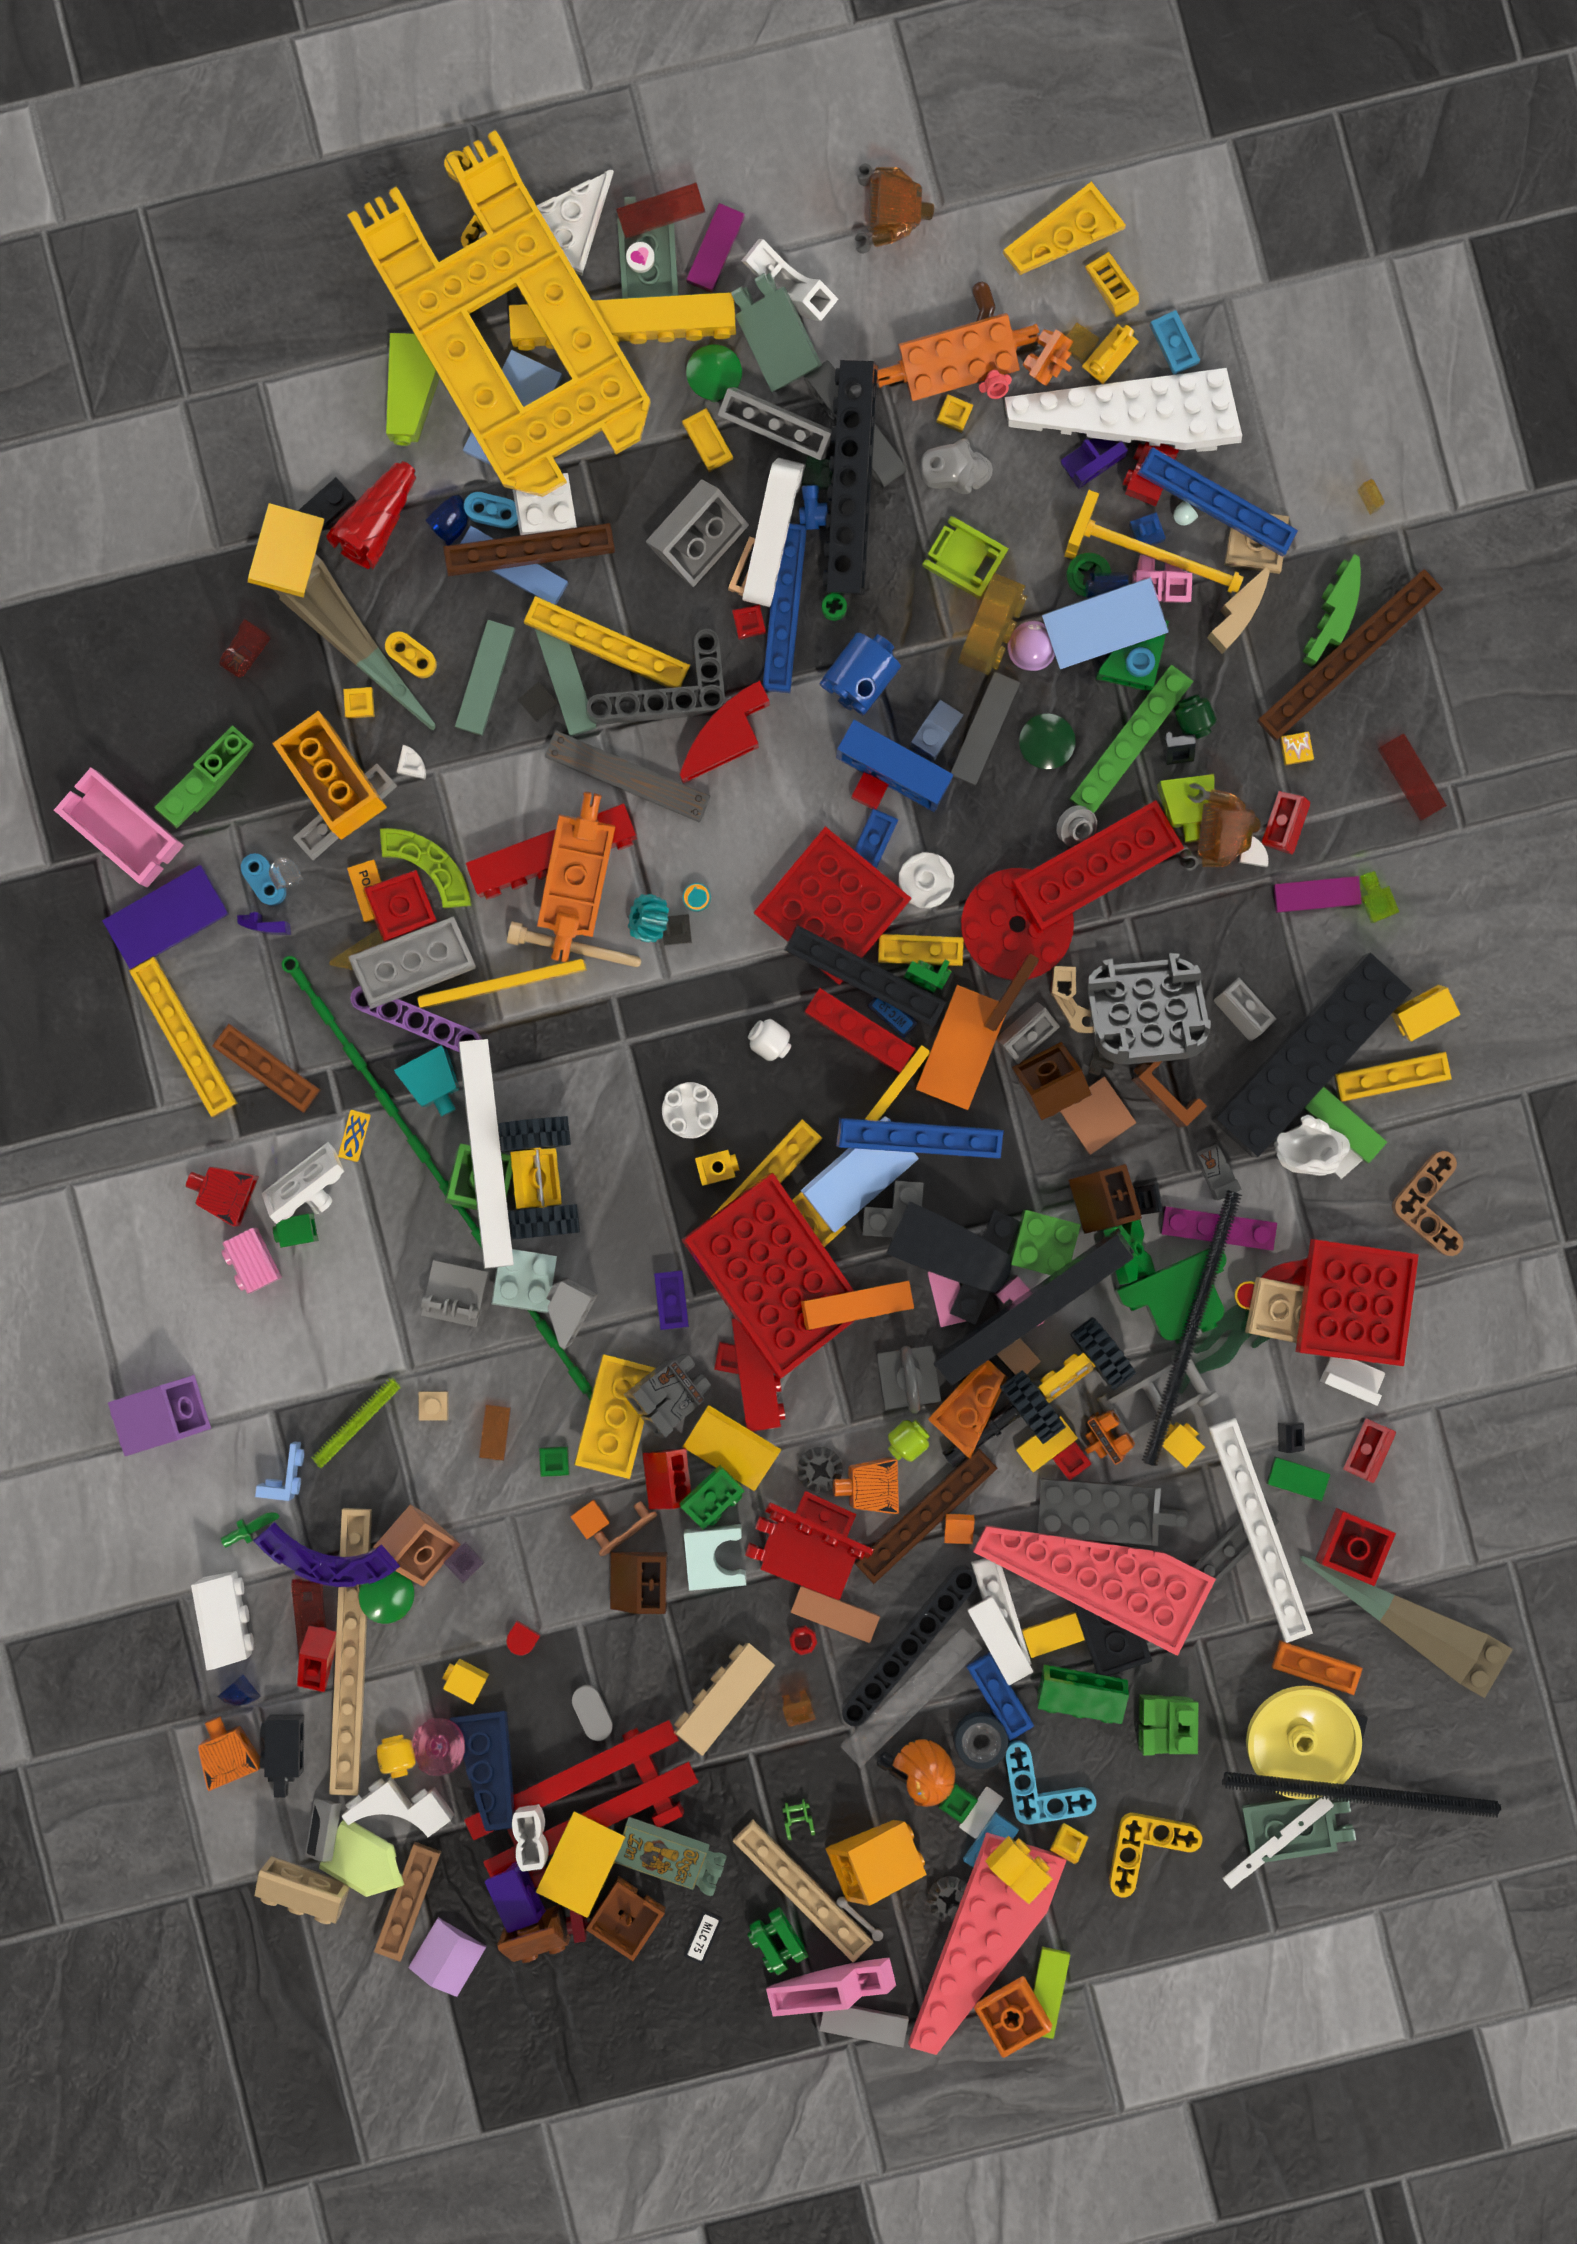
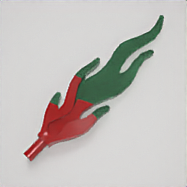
(1236, 1319)

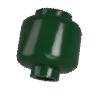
(1195, 716)

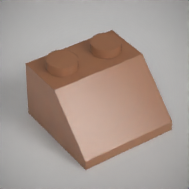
(418, 1545)

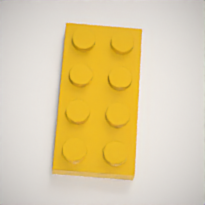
(611, 1422)

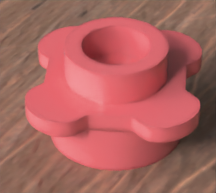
(995, 384)

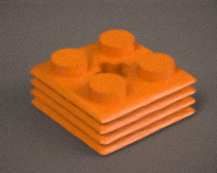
(1006, 2033)

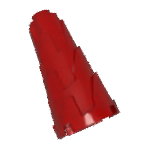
(370, 521)

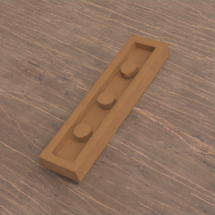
(407, 1901)

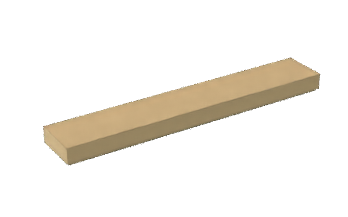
(803, 1891)

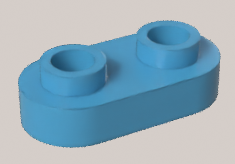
(493, 510)
(261, 880)

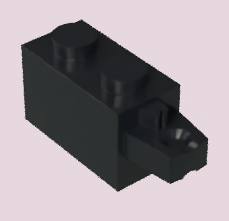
(283, 1750)

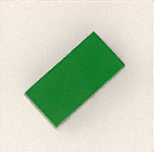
(1298, 1478)

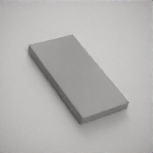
(411, 962)

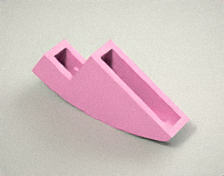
(831, 1988)

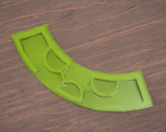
(430, 858)

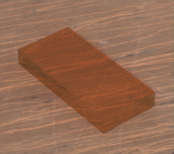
(495, 1432)

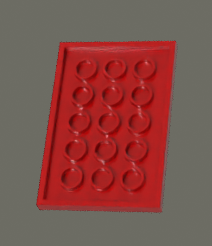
(763, 1268)

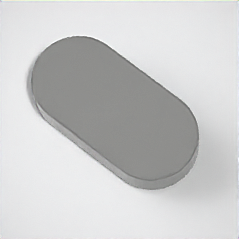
(592, 1712)

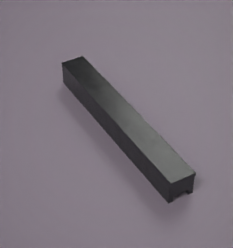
(1034, 1307)

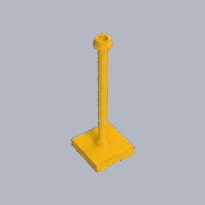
(1087, 527)

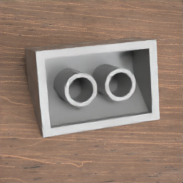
(697, 532)
(568, 1309)

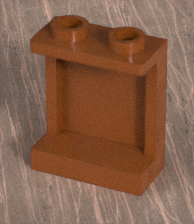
(1163, 1098)

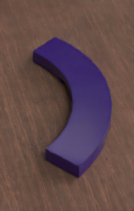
(322, 1567)

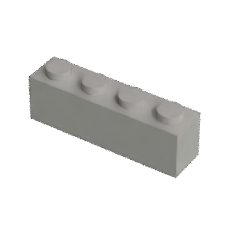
(776, 423)

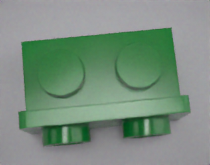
(923, 975)
(712, 1497)

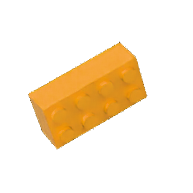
(329, 775)

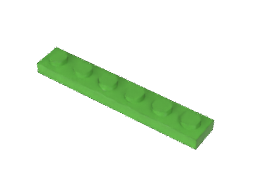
(1131, 739)

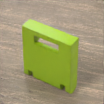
(961, 554)

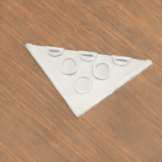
(575, 218)

